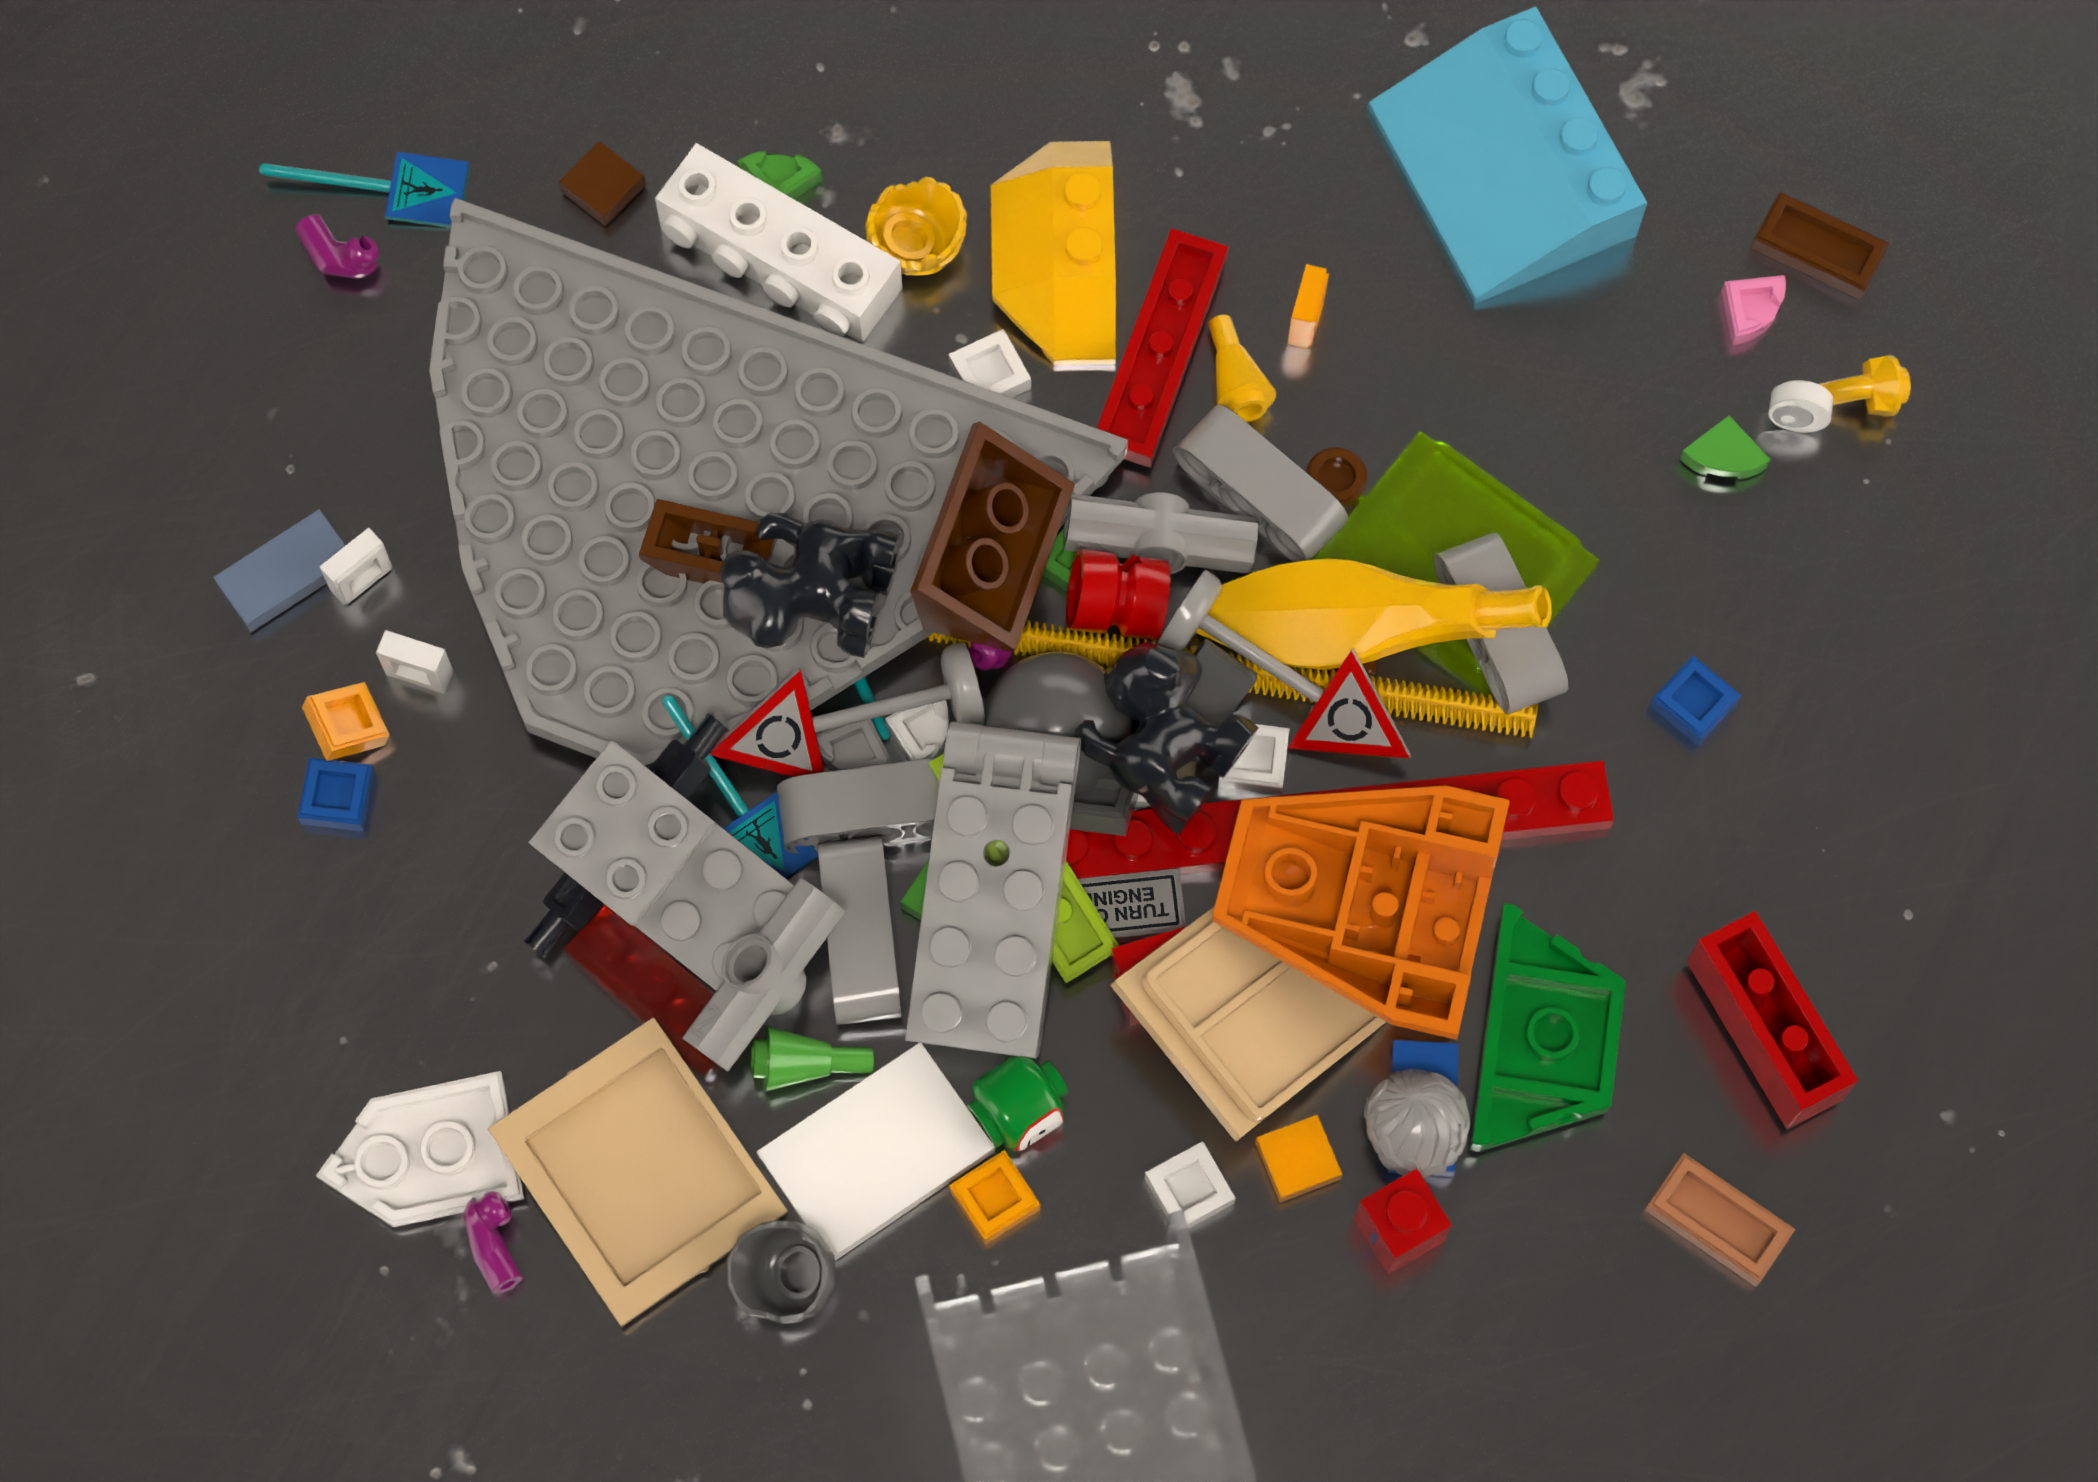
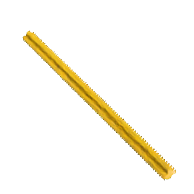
(1393, 696)

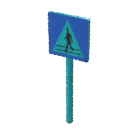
(419, 187)
(754, 828)

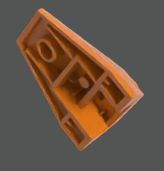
(1369, 893)

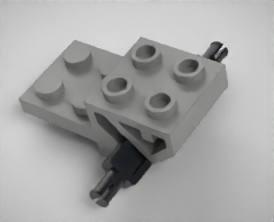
(655, 858)

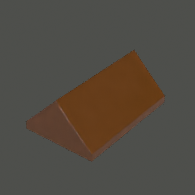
(990, 542)

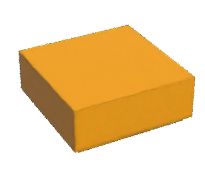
(1308, 306)
(345, 721)
(1298, 1158)
(994, 1197)

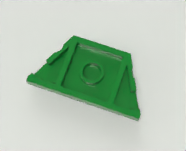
(1545, 1036)

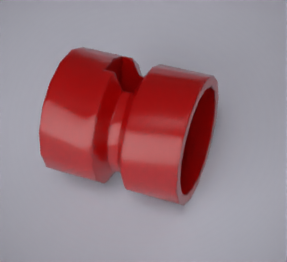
(1117, 594)

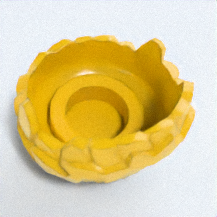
(918, 225)

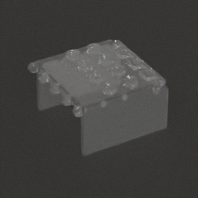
(1092, 1381)

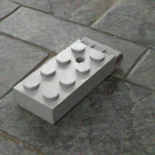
(987, 925)

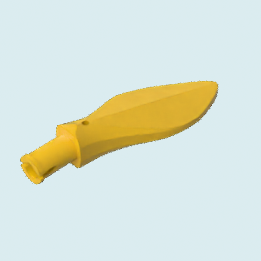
(1325, 607)

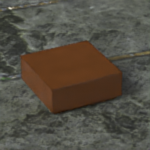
(602, 183)

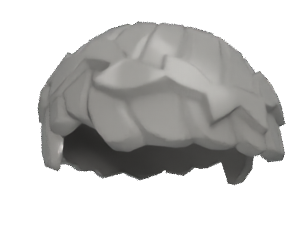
(1417, 1122)

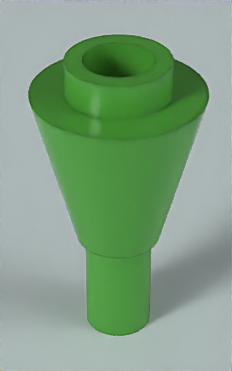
(792, 1059)

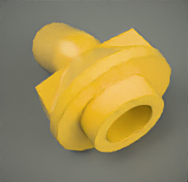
(1882, 385)

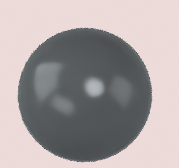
(1054, 697)

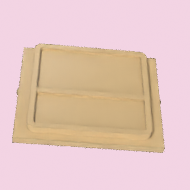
(1239, 1021)
(636, 1171)

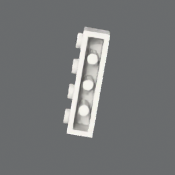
(778, 244)

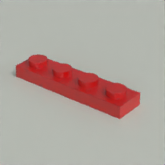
(1162, 343)

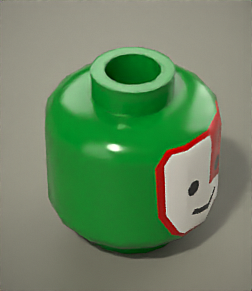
(1018, 1102)

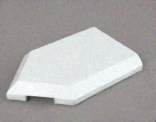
(426, 1152)

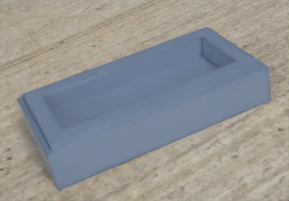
(280, 571)

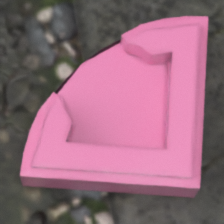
(1752, 306)

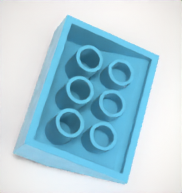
(1509, 157)

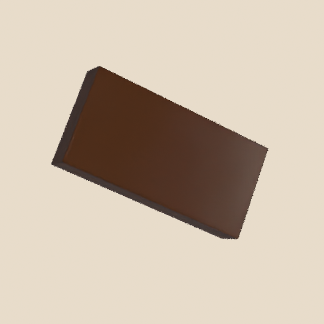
(1820, 245)

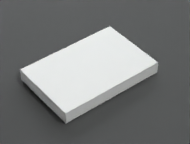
(876, 1151)

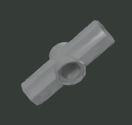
(1163, 529)
(764, 974)

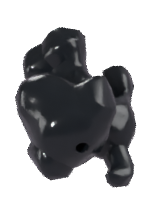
(769, 598)
(1154, 690)

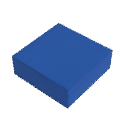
(1695, 700)
(336, 794)

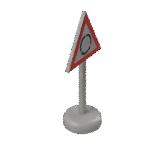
(1346, 714)
(782, 732)

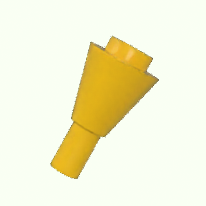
(1238, 378)

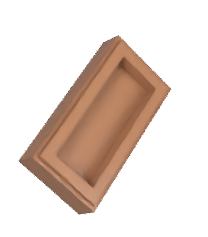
(1720, 1220)

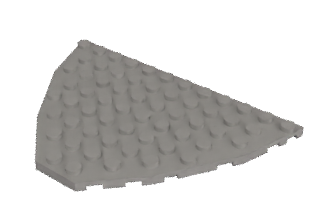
(600, 385)

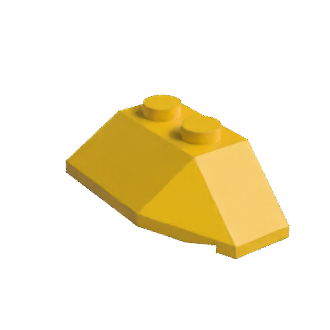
(1058, 251)

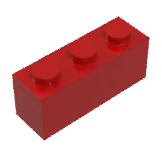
(1771, 1020)

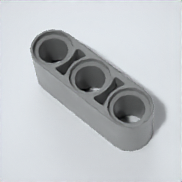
(1261, 483)
(1518, 662)
(858, 804)
(862, 940)

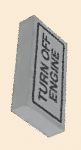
(1138, 903)

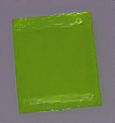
(1441, 500)

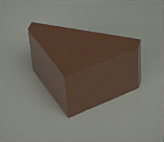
(677, 522)

